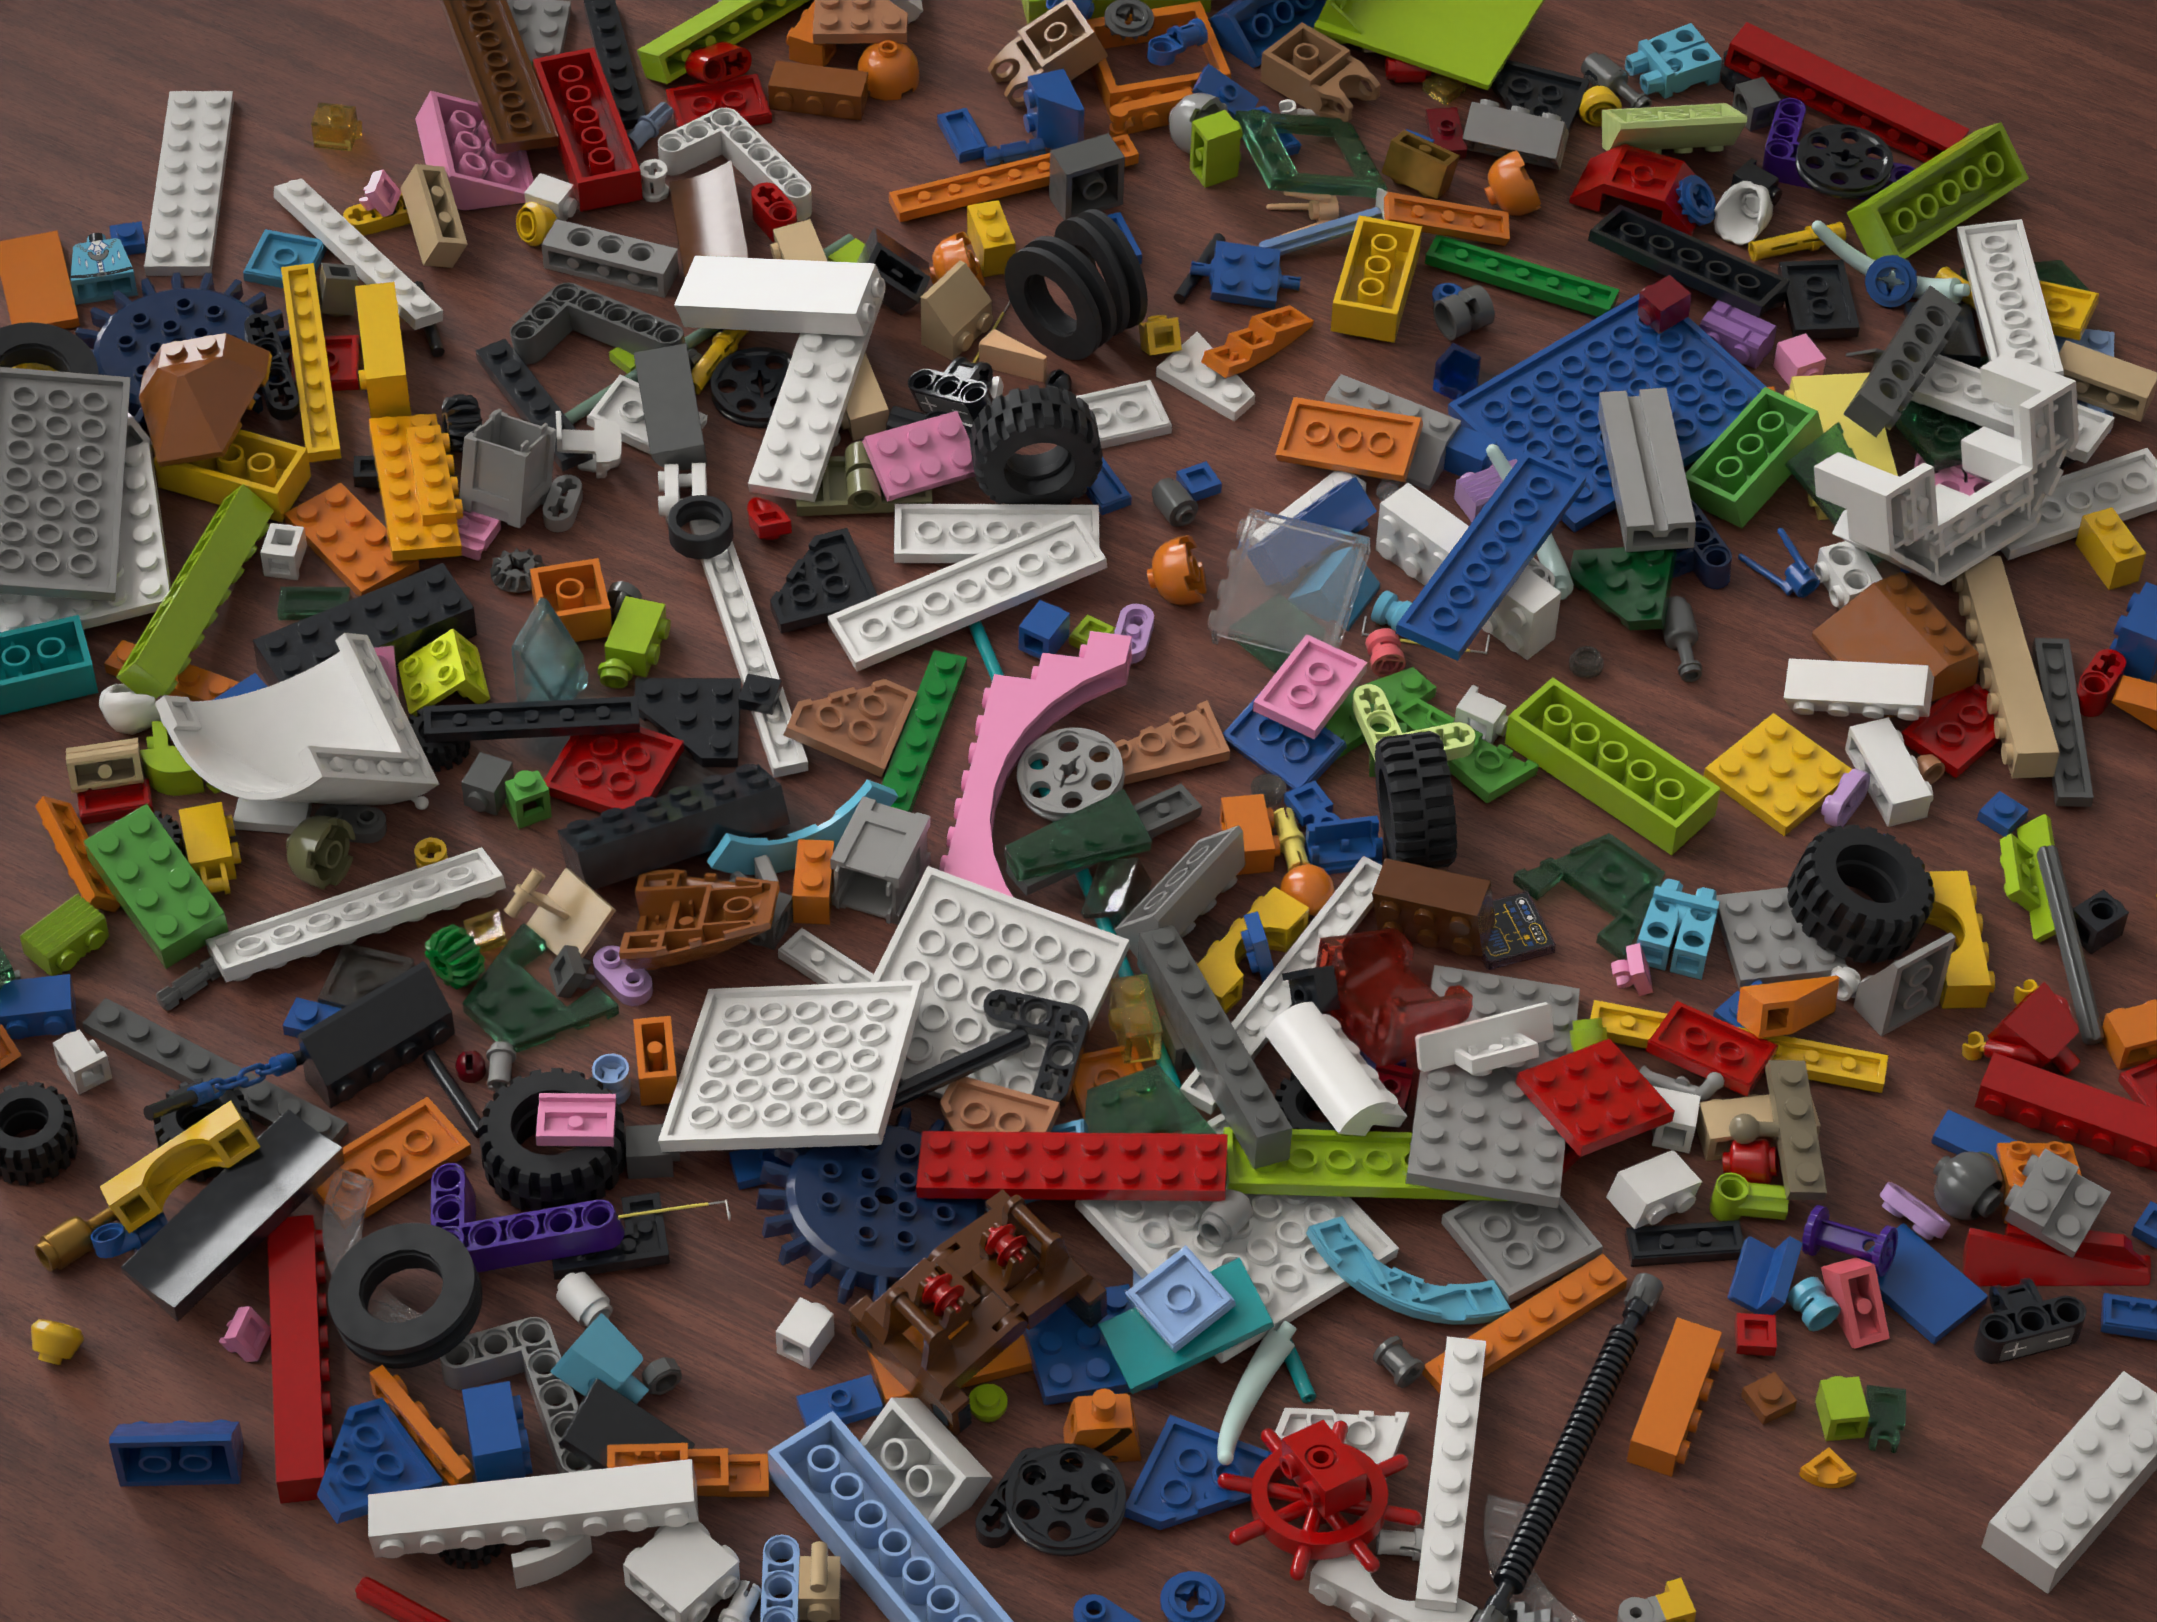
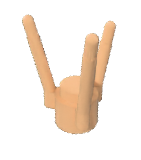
(1321, 208)

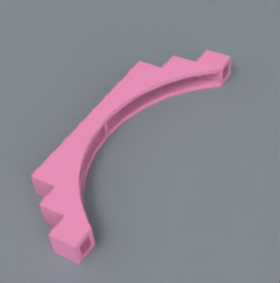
(1013, 719)

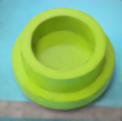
(615, 673)
(988, 1402)

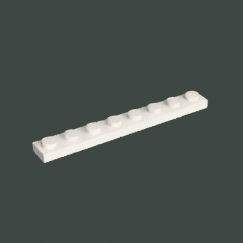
(356, 250)
(1450, 1475)

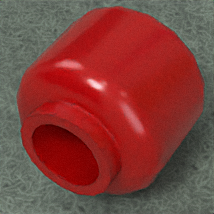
(1754, 1161)

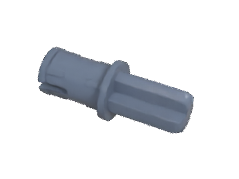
(649, 125)

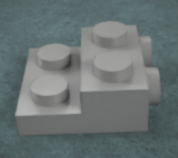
(2055, 1202)

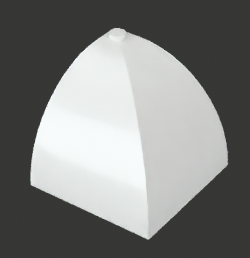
(307, 739)

